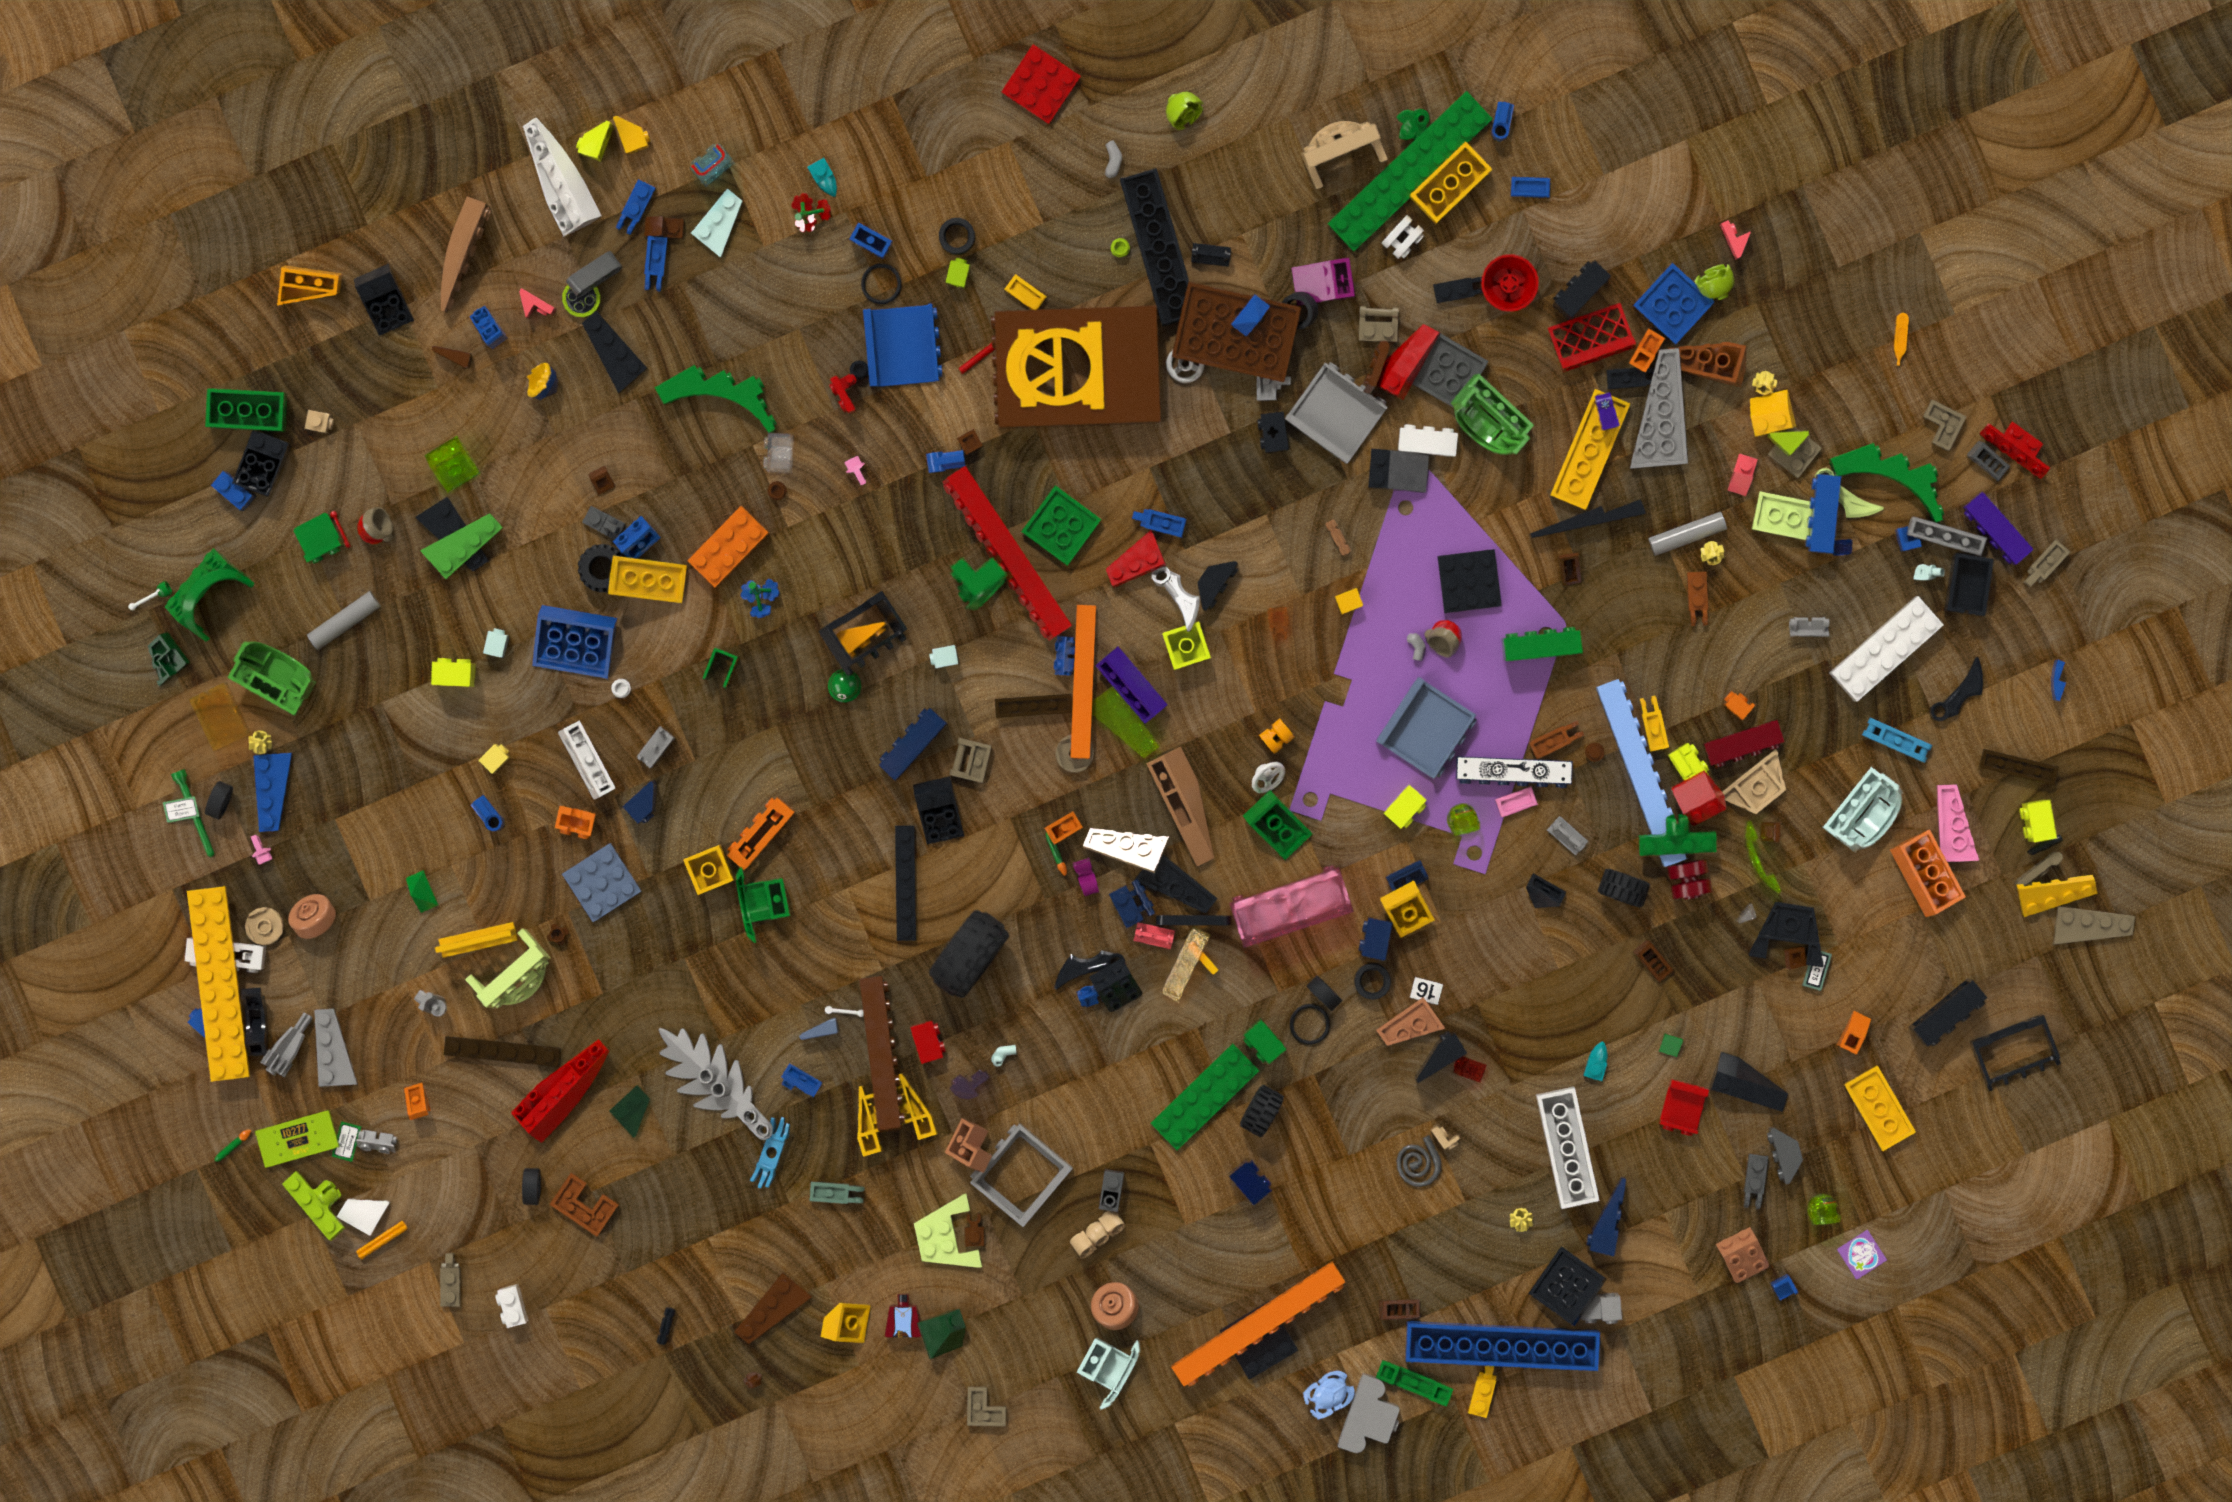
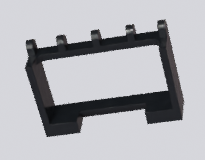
(838, 649)
(1990, 1038)

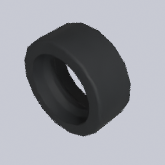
(971, 236)
(1311, 305)
(219, 800)
(1324, 993)
(1376, 995)
(531, 1186)

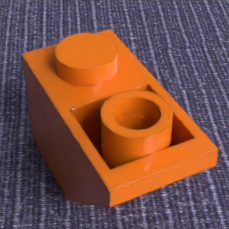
(1854, 1032)

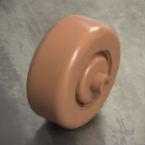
(312, 916)
(1114, 1306)

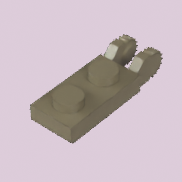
(2040, 869)

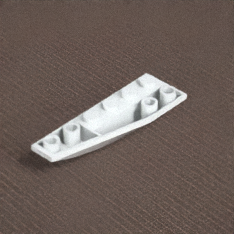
(560, 181)

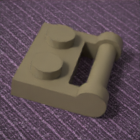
(1378, 330)
(977, 760)

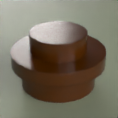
(777, 490)
(1594, 752)
(753, 1379)

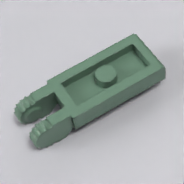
(834, 1192)

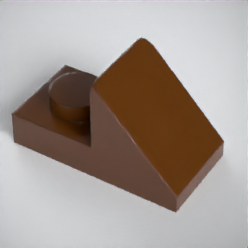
(664, 227)

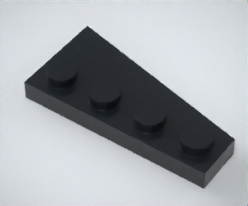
(614, 353)
(1178, 885)

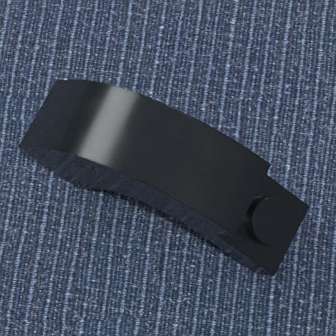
(256, 1021)

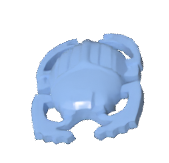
(1329, 1394)

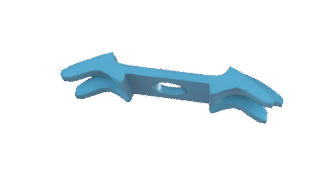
(770, 1164)

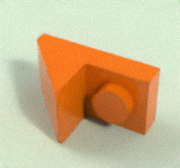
(1063, 827)
(416, 1101)

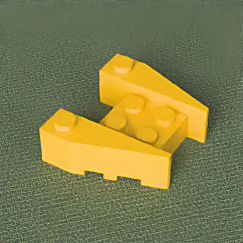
(913, 1110)

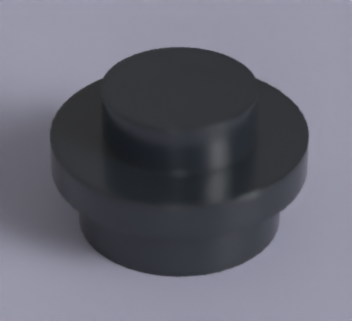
(859, 369)

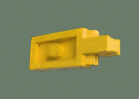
(1483, 1392)

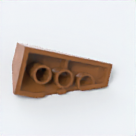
(1715, 362)

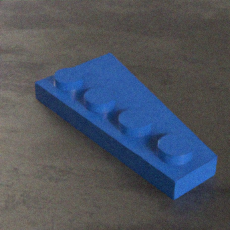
(271, 783)

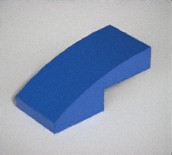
(2057, 686)

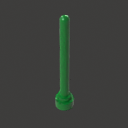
(180, 778)

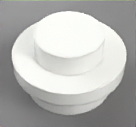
(621, 688)

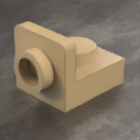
(319, 421)
(1441, 1136)

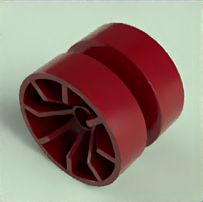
(1690, 884)

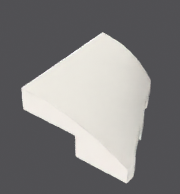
(363, 1213)

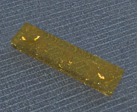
(1185, 963)

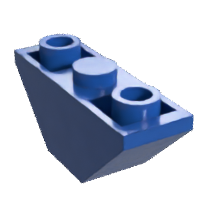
(488, 327)

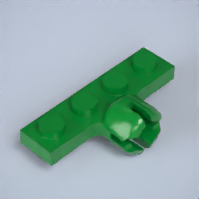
(1677, 839)

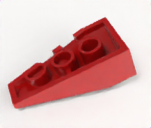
(1405, 363)

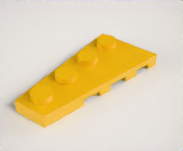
(2045, 896)

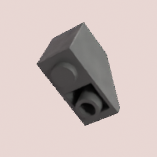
(1111, 1190)

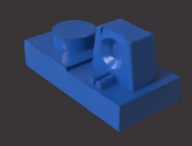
(795, 1077)

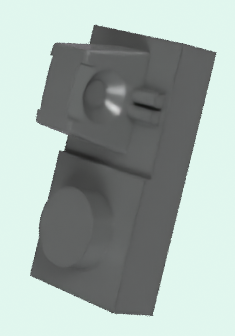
(603, 522)

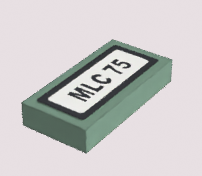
(1816, 975)

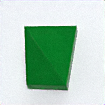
(421, 891)

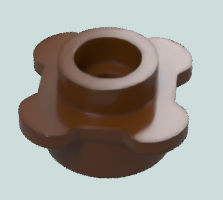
(558, 939)

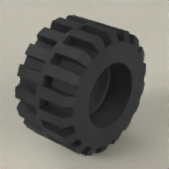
(586, 563)
(1624, 888)
(1261, 1111)

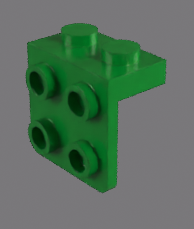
(318, 538)

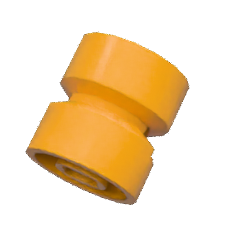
(1283, 733)

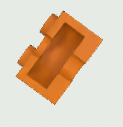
(576, 821)

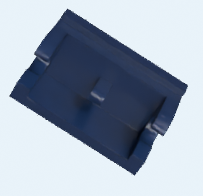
(1405, 875)

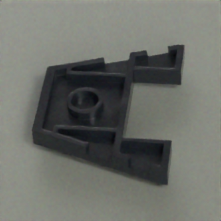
(1790, 924)

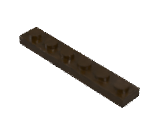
(501, 1051)

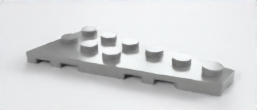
(1662, 426)

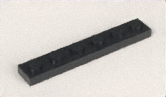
(905, 882)

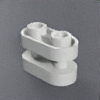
(1403, 249)

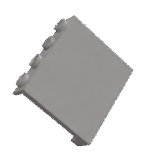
(1336, 412)

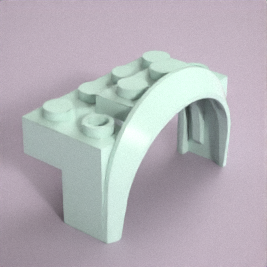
(1875, 820)

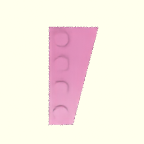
(1953, 826)

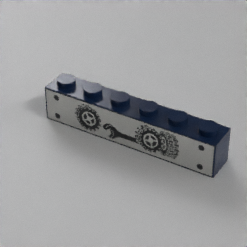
(1513, 770)

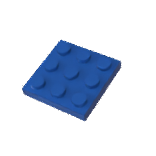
(1673, 303)

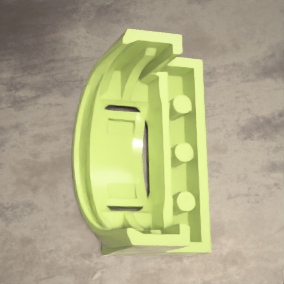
(502, 989)

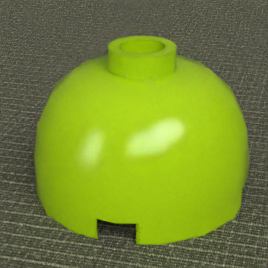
(1182, 109)
(1716, 282)

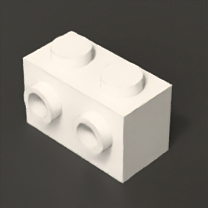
(512, 1306)

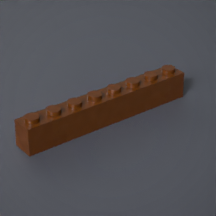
(881, 1054)

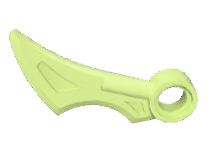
(1853, 505)

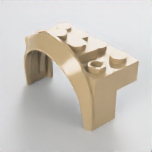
(1324, 147)

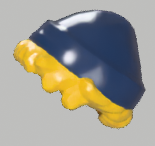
(542, 382)

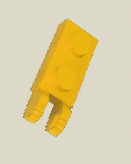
(1654, 726)

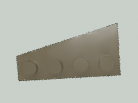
(2085, 925)

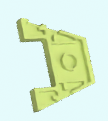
(937, 1236)

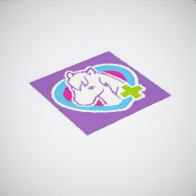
(1861, 1254)

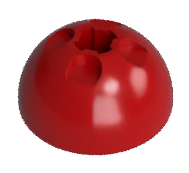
(1510, 271)

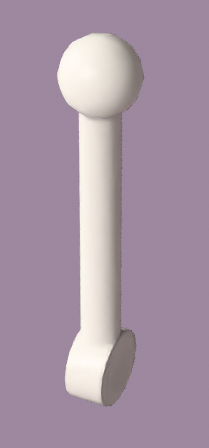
(829, 1009)

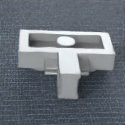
(1267, 388)

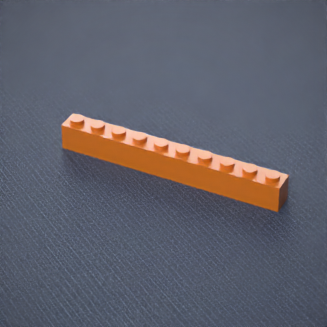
(1258, 1323)

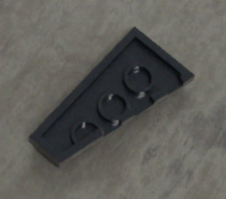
(444, 520)

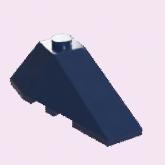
(1604, 1233)

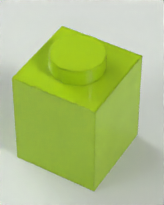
(958, 273)

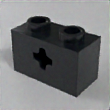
(1280, 441)

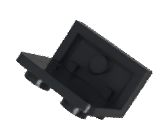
(1116, 985)

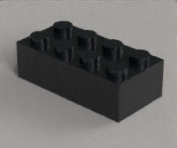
(1948, 1012)

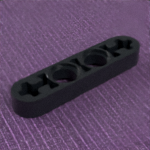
(1193, 919)

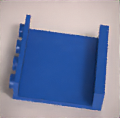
(902, 345)

